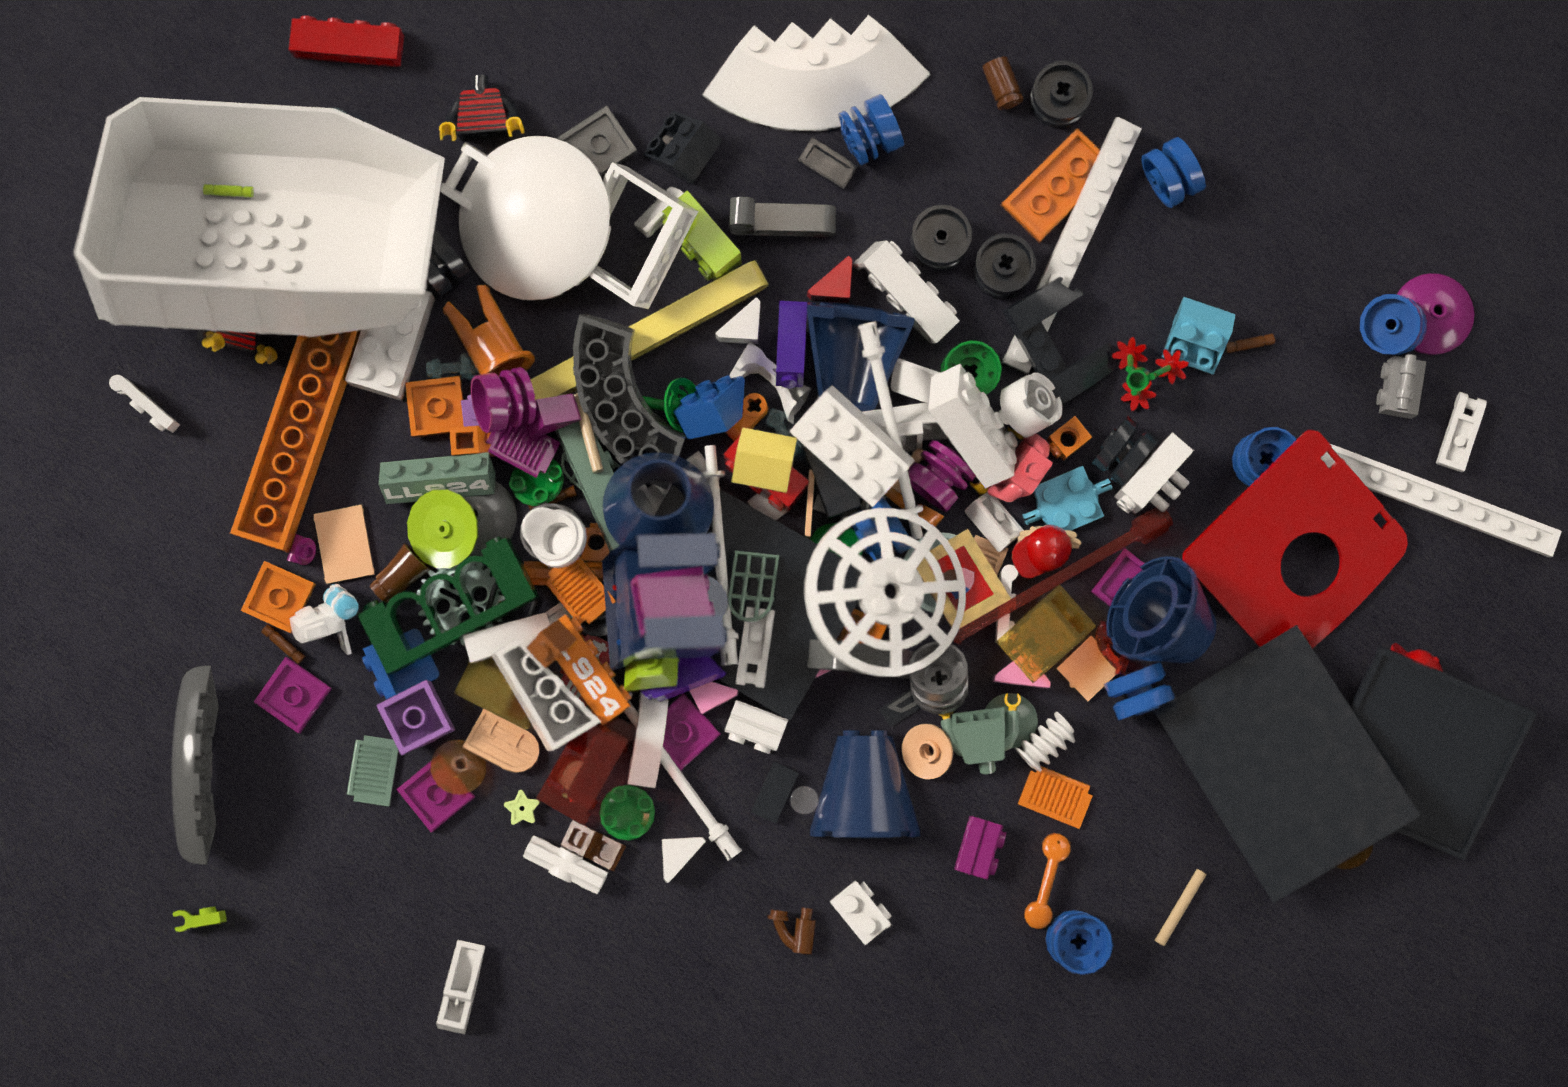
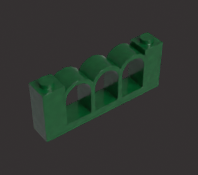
(388, 638)

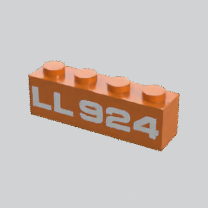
(591, 676)

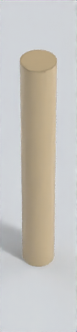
(589, 439)
(1180, 907)

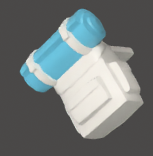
(327, 618)

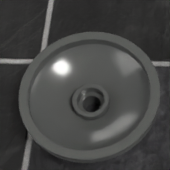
(495, 516)

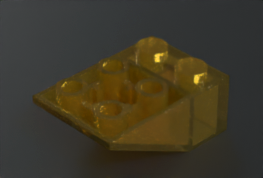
(1046, 633)
(488, 688)

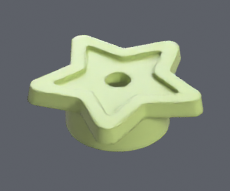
(522, 800)

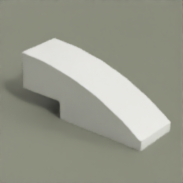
(487, 641)
(460, 987)

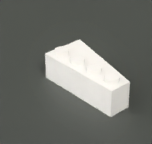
(907, 290)
(543, 696)

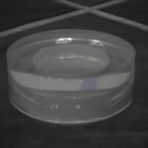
(804, 800)

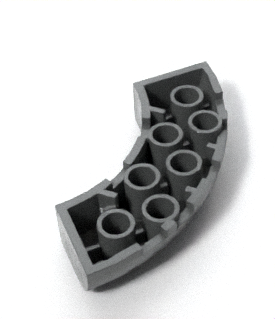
(612, 396)
(192, 765)

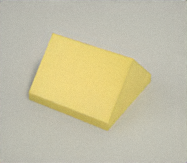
(764, 460)

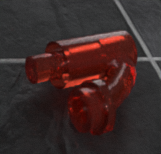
(1103, 641)

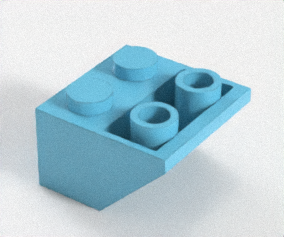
(1200, 334)

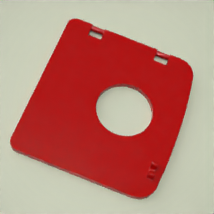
(1294, 496)

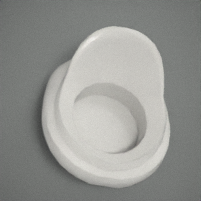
(554, 536)

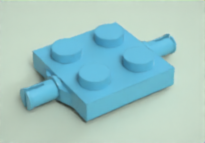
(1068, 500)

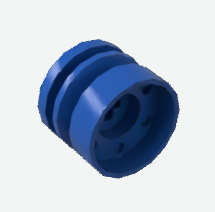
(871, 129)
(1249, 451)
(1090, 952)

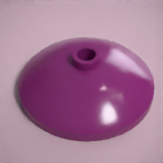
(1457, 316)

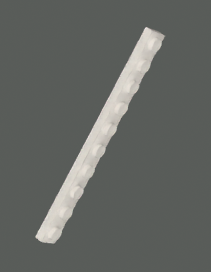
(1083, 220)
(1450, 504)

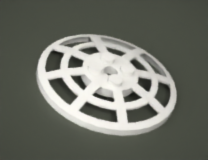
(871, 594)

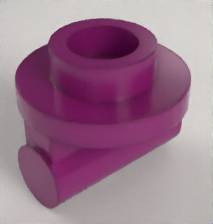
(302, 550)

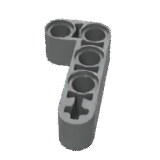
(781, 219)
(822, 659)

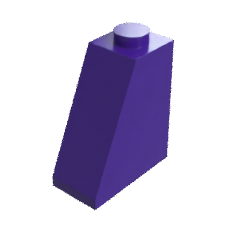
(791, 344)
(691, 674)

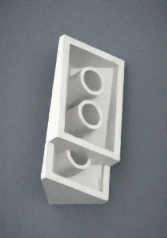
(913, 425)

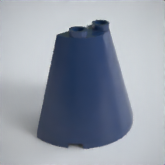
(839, 348)
(864, 790)

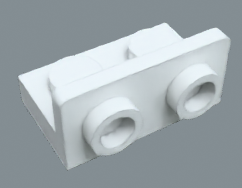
(861, 912)

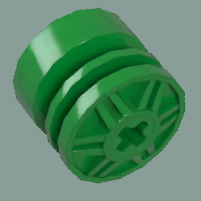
(981, 358)

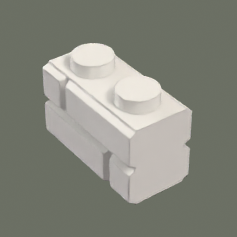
(755, 726)

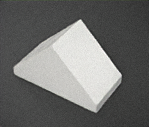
(743, 326)
(677, 853)

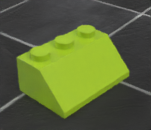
(651, 673)

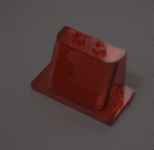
(585, 768)

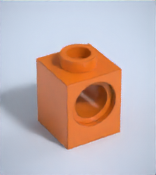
(1076, 430)
(589, 554)

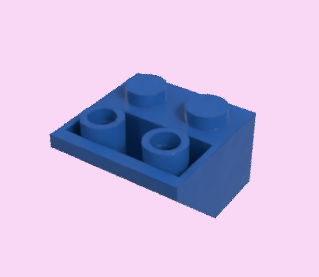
(712, 407)

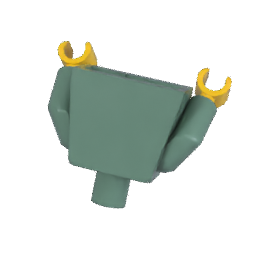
(983, 734)

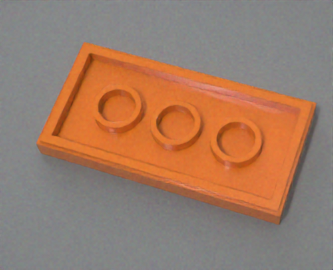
(1053, 187)

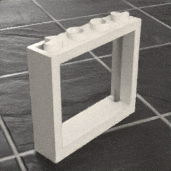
(665, 247)

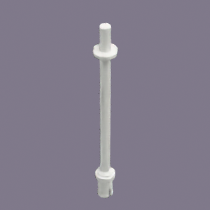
(874, 351)
(729, 652)
(716, 830)

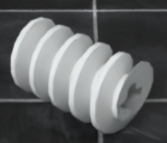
(1046, 742)

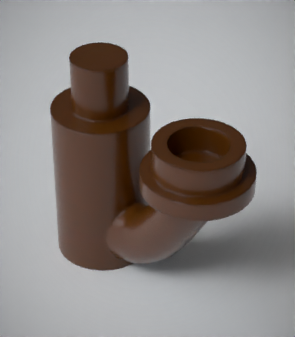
(804, 930)

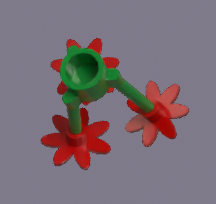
(1139, 378)

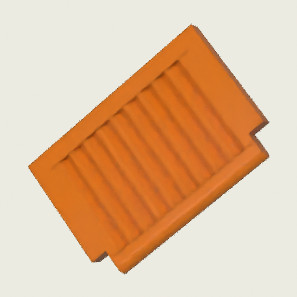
(579, 591)
(1056, 796)

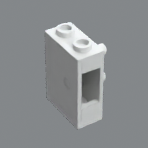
(1154, 476)

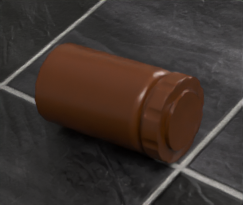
(1003, 83)

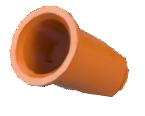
(493, 343)

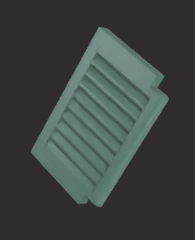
(373, 770)

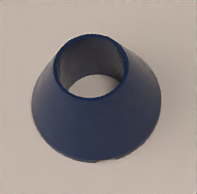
(627, 521)
(1161, 614)

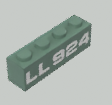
(462, 474)

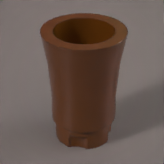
(399, 574)

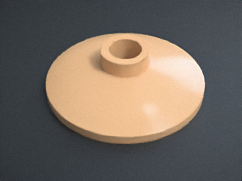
(917, 754)

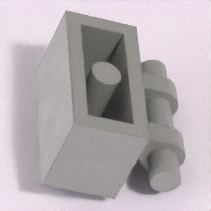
(1401, 386)

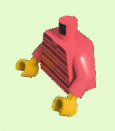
(1028, 471)

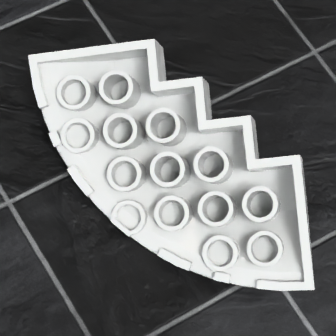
(811, 80)

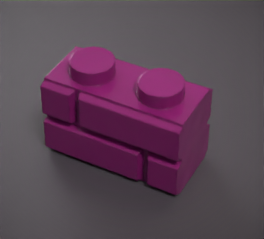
(979, 848)

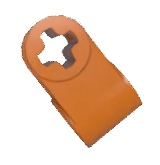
(749, 419)

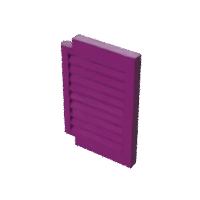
(522, 451)

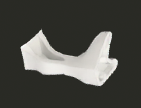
(755, 361)

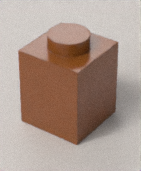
(551, 643)

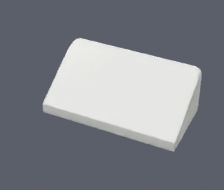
(653, 217)
(912, 380)
(993, 521)

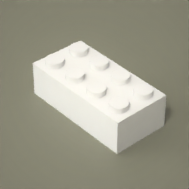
(388, 353)
(972, 425)
(852, 445)

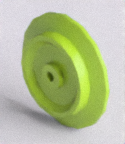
(442, 528)

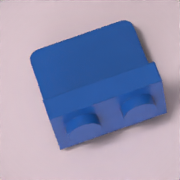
(393, 684)

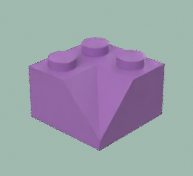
(415, 717)

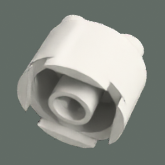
(1030, 404)

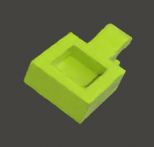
(206, 917)

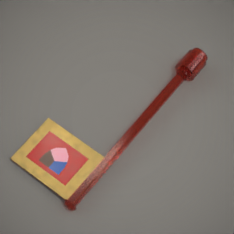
(986, 595)

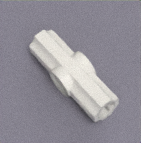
(565, 864)

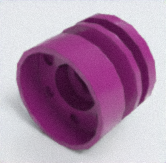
(503, 399)
(940, 475)

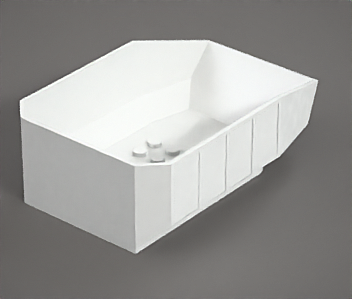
(318, 250)

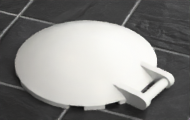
(531, 216)

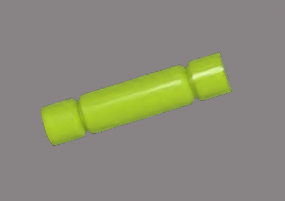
(228, 190)

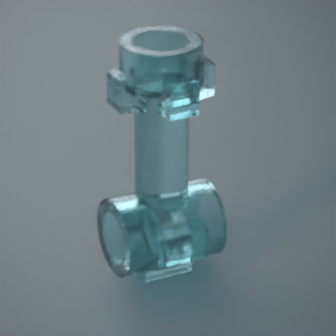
(464, 367)
(776, 420)

